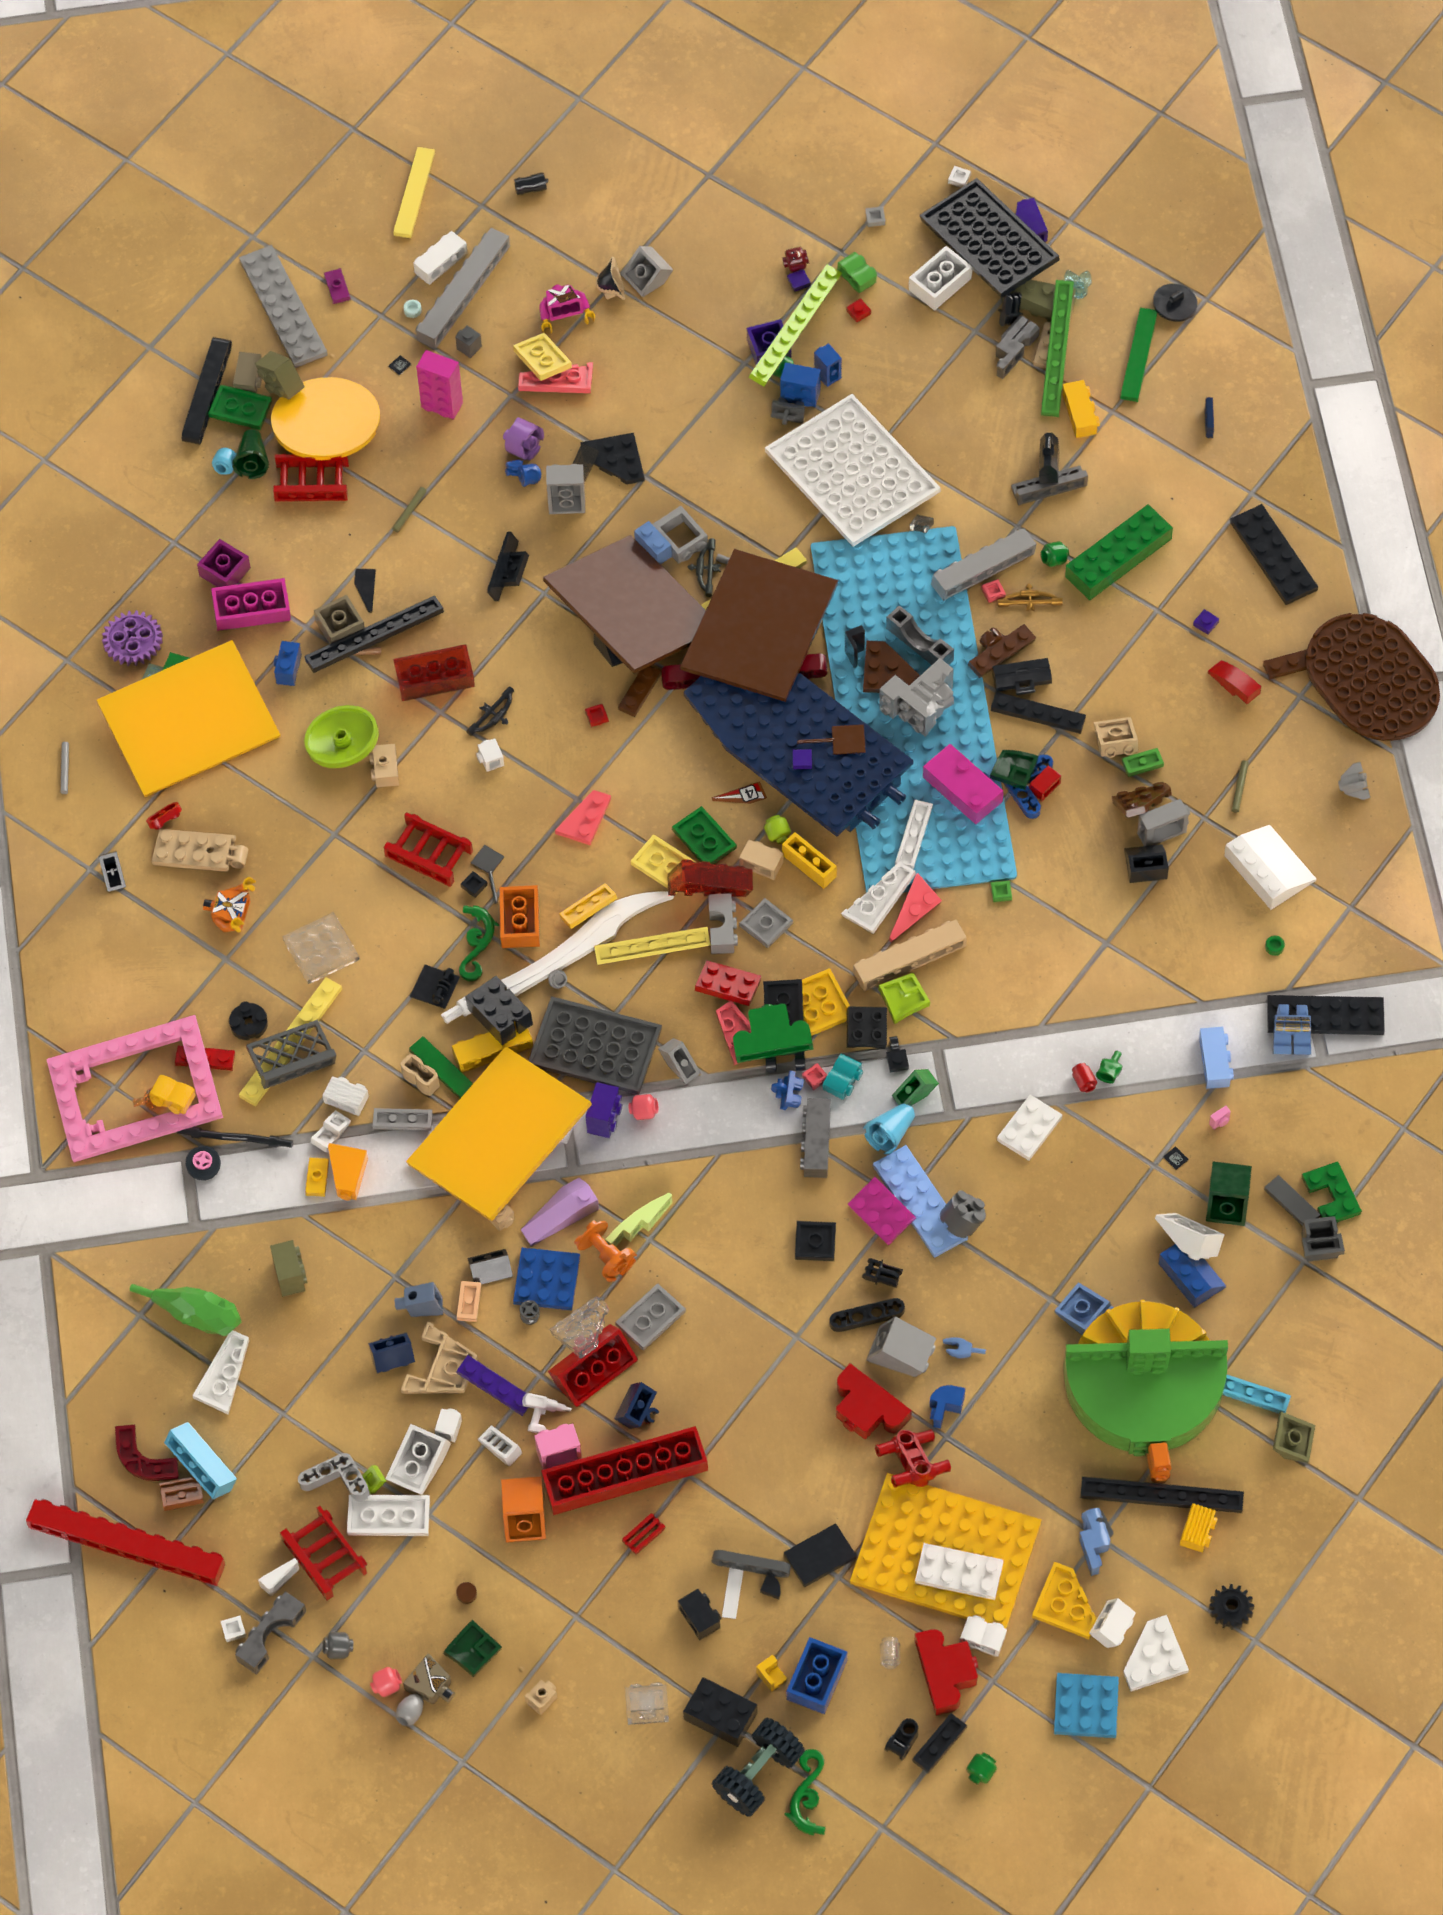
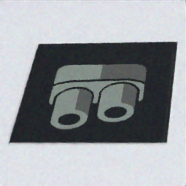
(399, 365)
(1175, 1158)

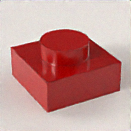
(858, 310)

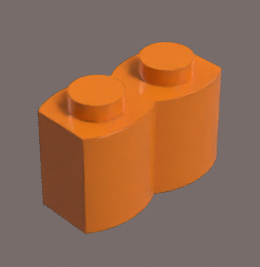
(1159, 1462)

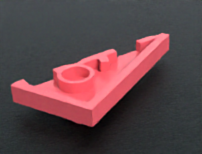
(918, 903)

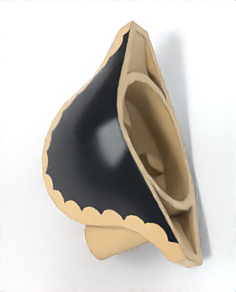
(610, 281)

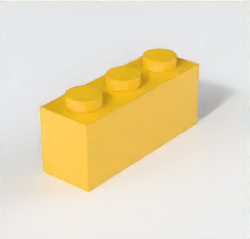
(1080, 408)
(809, 860)

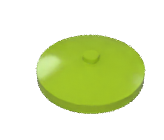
(341, 736)

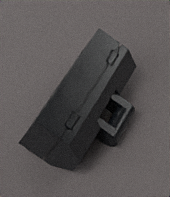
(1049, 459)
(1022, 674)

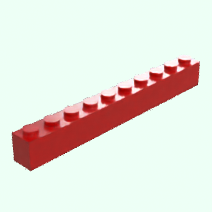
(126, 1542)

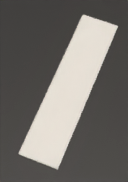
(732, 1593)

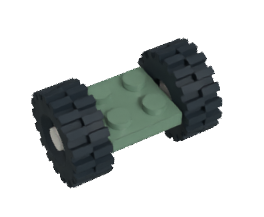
(737, 1786)

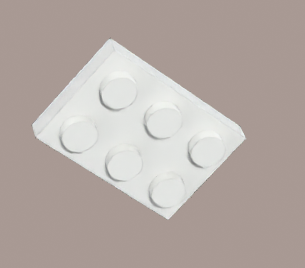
(1029, 1127)

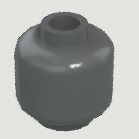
(337, 1645)

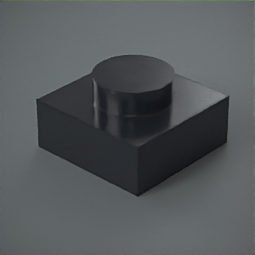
(474, 884)

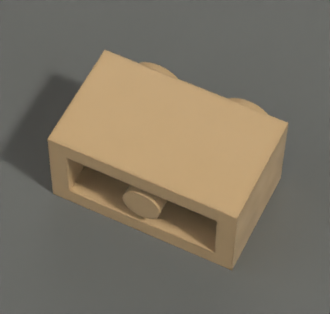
(761, 859)

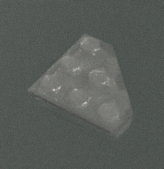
(582, 1327)

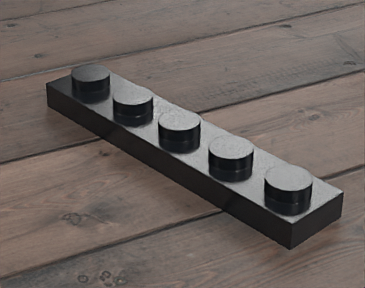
(1038, 712)

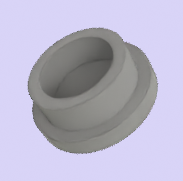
(557, 979)

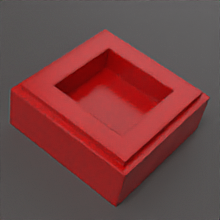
(596, 715)

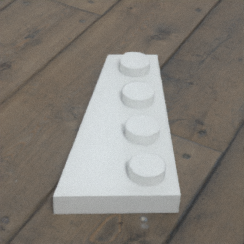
(221, 1378)

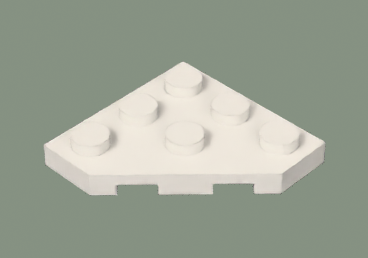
(1155, 1656)

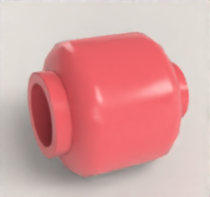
(643, 1107)
(386, 1681)

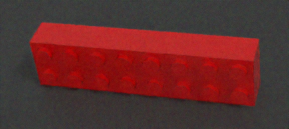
(624, 1470)

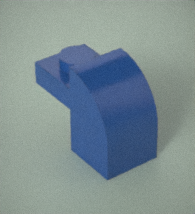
(944, 1399)

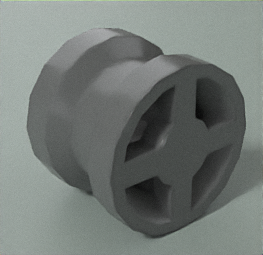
(529, 1307)

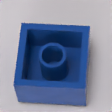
(800, 384)

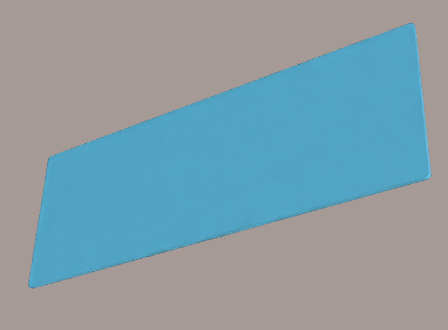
(872, 584)

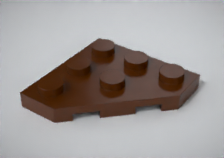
(882, 665)
(1138, 801)

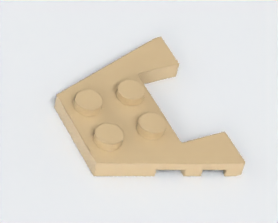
(443, 1371)

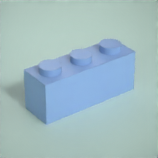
(1215, 1057)

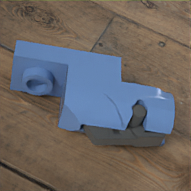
(1095, 1538)

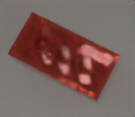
(434, 672)

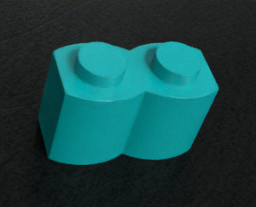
(842, 1076)

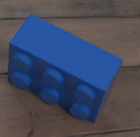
(816, 1675)

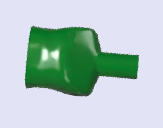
(1110, 1068)

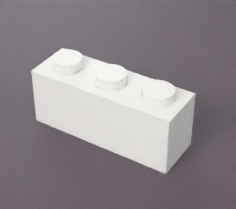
(440, 257)

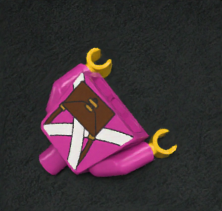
(562, 303)

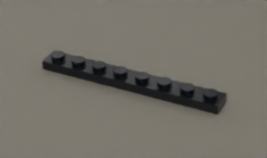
(374, 634)
(1161, 1494)

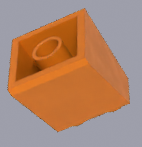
(523, 1509)

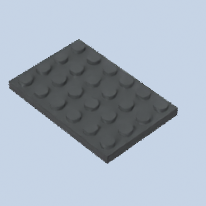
(595, 1045)

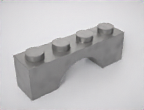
(905, 628)
(285, 1612)

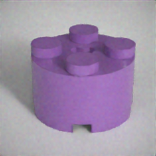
(523, 439)

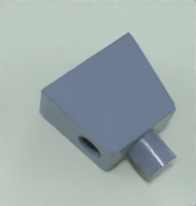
(421, 1300)

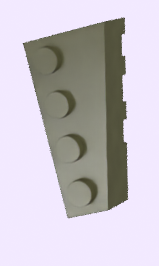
(1039, 298)

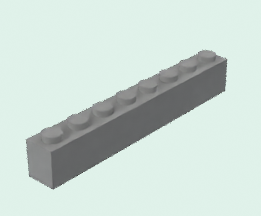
(462, 288)

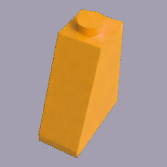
(348, 1169)

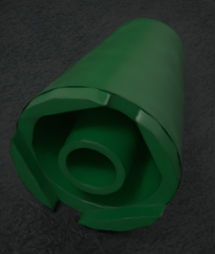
(251, 456)

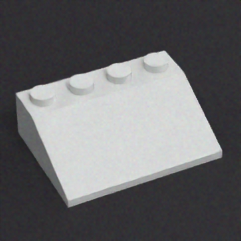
(1268, 865)

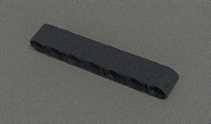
(206, 390)

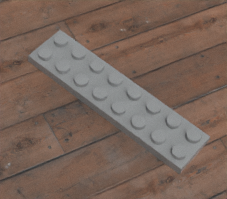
(283, 306)

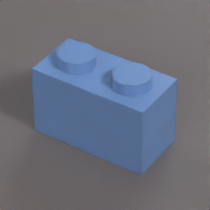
(653, 542)

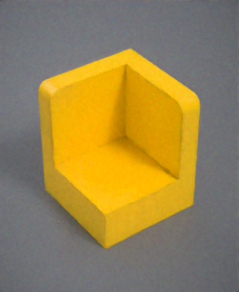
(771, 1673)

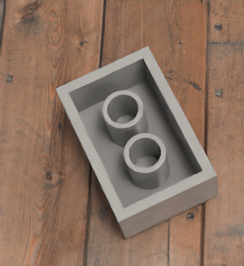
(565, 489)

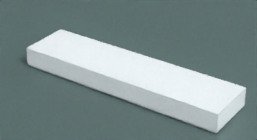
(914, 833)

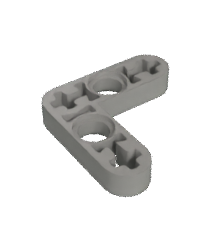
(341, 1471)

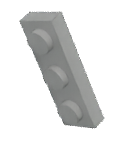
(402, 1119)

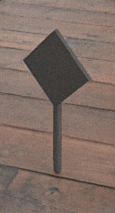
(488, 860)

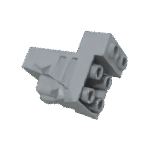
(922, 700)

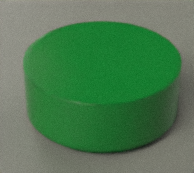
(1274, 945)

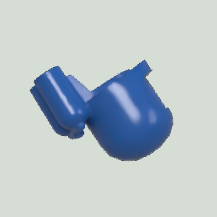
(526, 473)

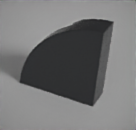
(771, 1586)

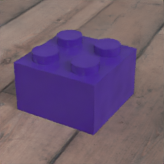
(761, 337)
(604, 1110)

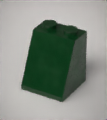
(1228, 1193)

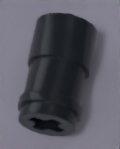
(531, 183)

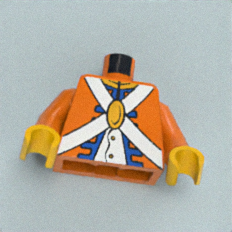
(231, 906)

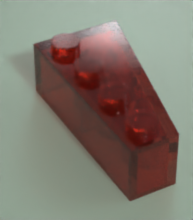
(709, 879)

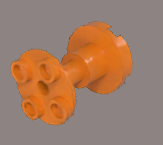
(614, 1260)

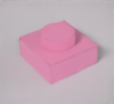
(1220, 1118)

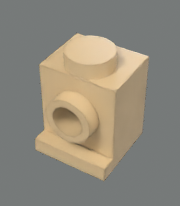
(538, 1702)

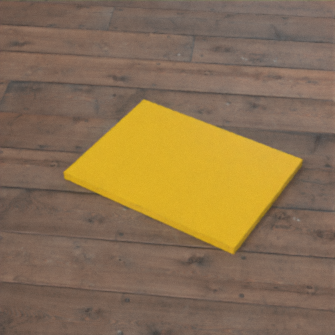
(188, 718)
(498, 1133)

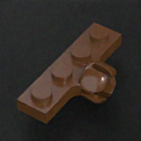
(999, 648)

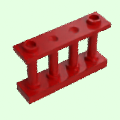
(310, 492)
(428, 866)
(314, 1570)

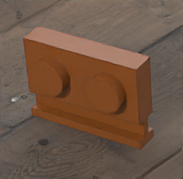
(181, 1493)

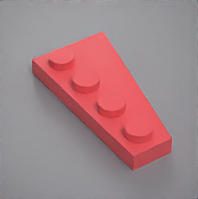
(570, 381)

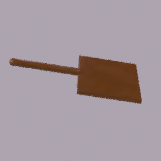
(846, 739)

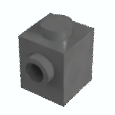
(468, 341)

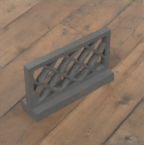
(300, 1066)

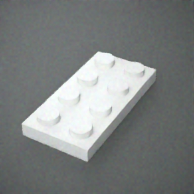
(389, 1515)
(959, 1571)

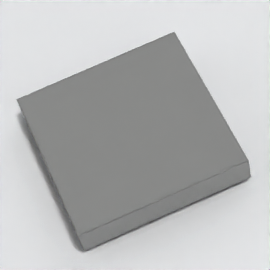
(766, 923)

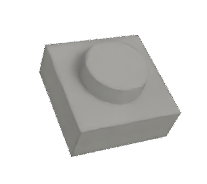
(875, 216)

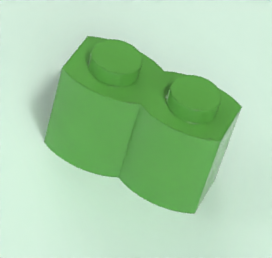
(857, 272)

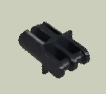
(1010, 308)
(885, 1273)

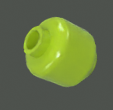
(777, 829)

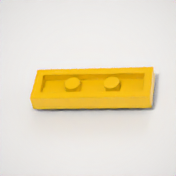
(588, 906)

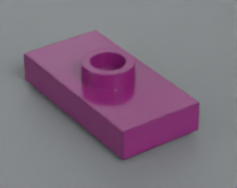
(337, 286)

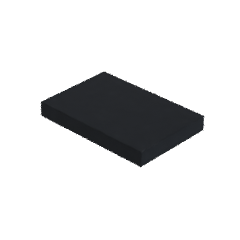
(820, 1555)

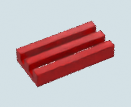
(655, 1522)

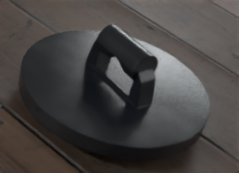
(1175, 302)

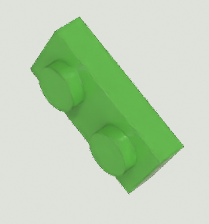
(1142, 762)

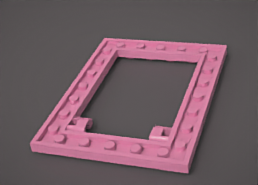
(64, 1079)

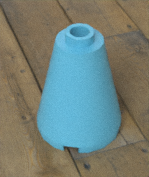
(889, 1128)

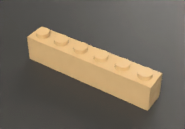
(909, 955)

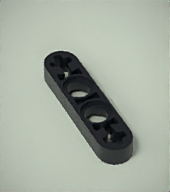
(865, 1311)

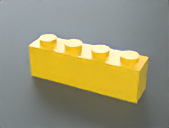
(485, 1048)

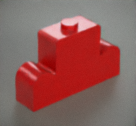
(868, 1405)
(945, 1669)

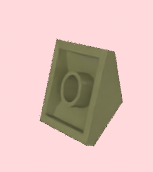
(1293, 1438)

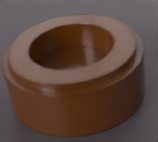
(466, 1592)

